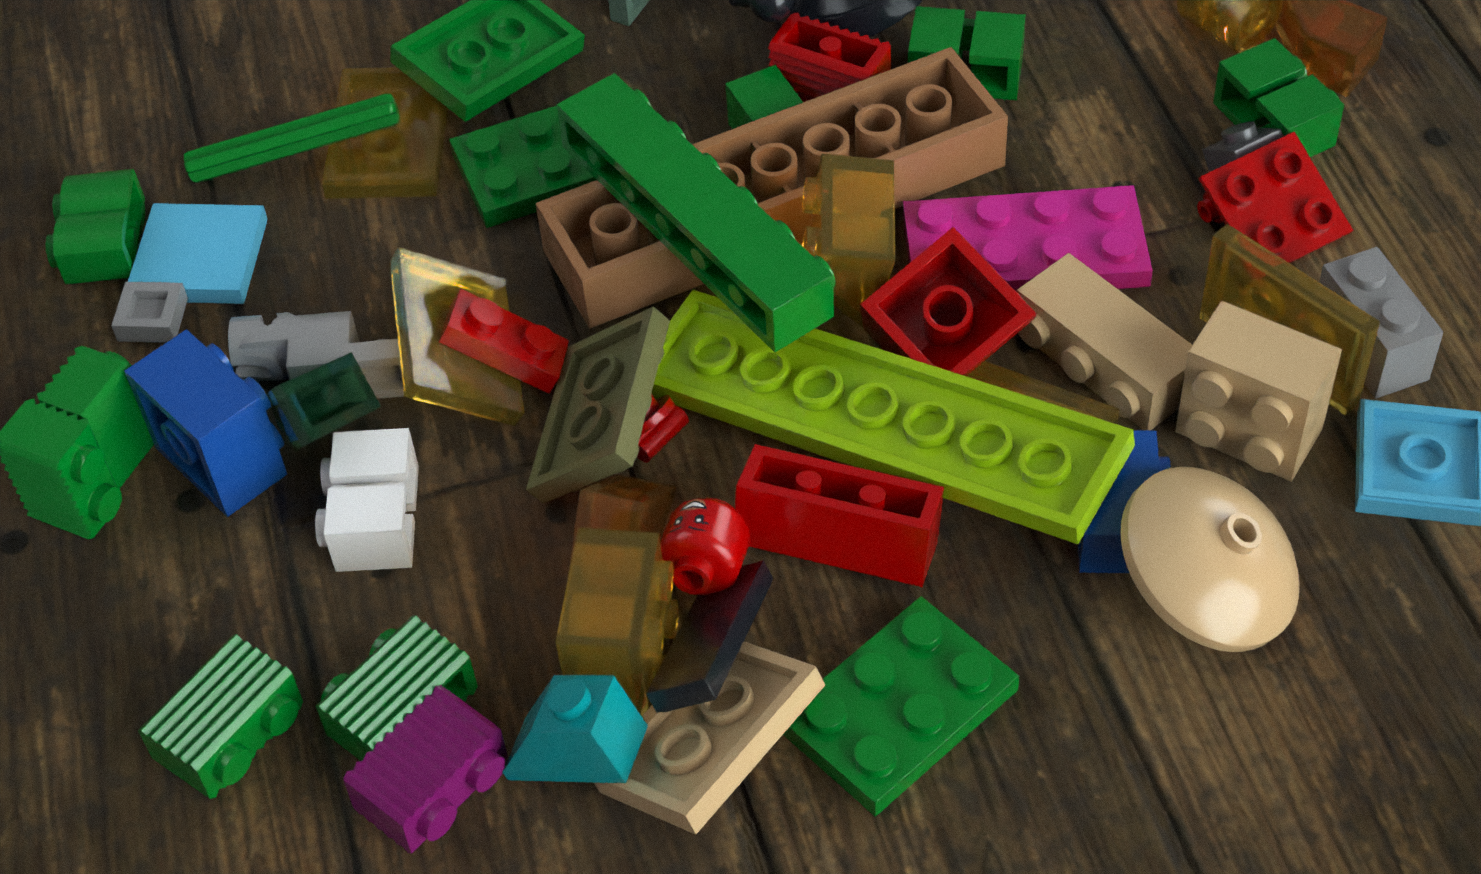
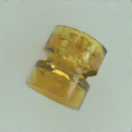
(1233, 22)

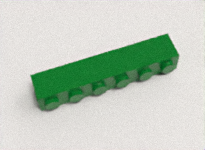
(698, 212)

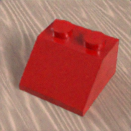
(946, 308)

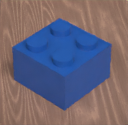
(208, 421)

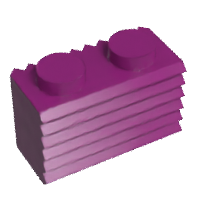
(427, 769)

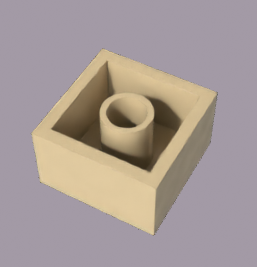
(1256, 390)

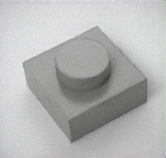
(149, 311)

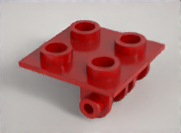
(1275, 200)

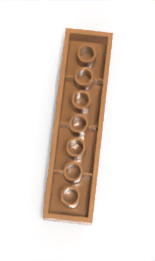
(921, 115)

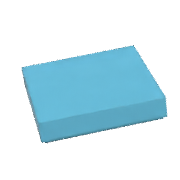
(202, 247)
(1418, 462)

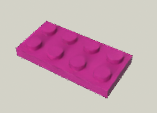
(1035, 229)

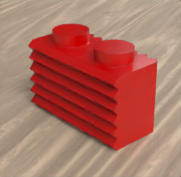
(824, 57)

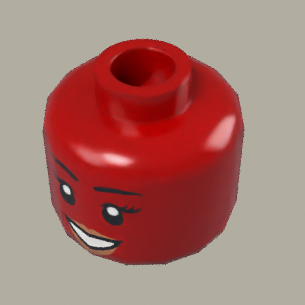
(706, 545)

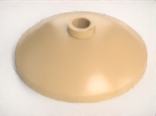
(1210, 559)

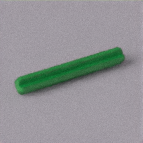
(291, 138)

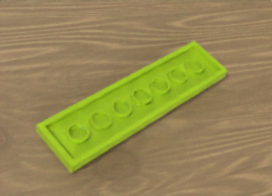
(896, 418)

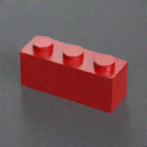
(840, 514)

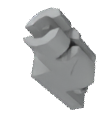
(306, 342)

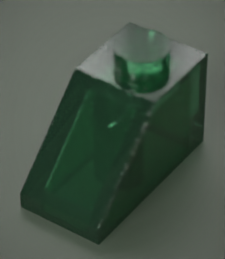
(322, 401)

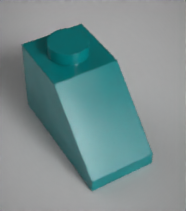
(578, 733)

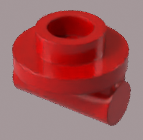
(660, 426)

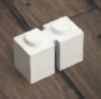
(367, 492)

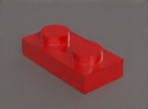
(504, 341)

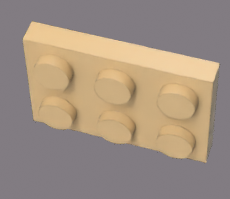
(705, 750)

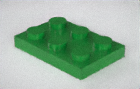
(485, 52)
(516, 165)
(900, 705)

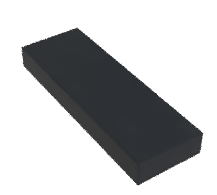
(709, 642)

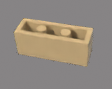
(1106, 341)

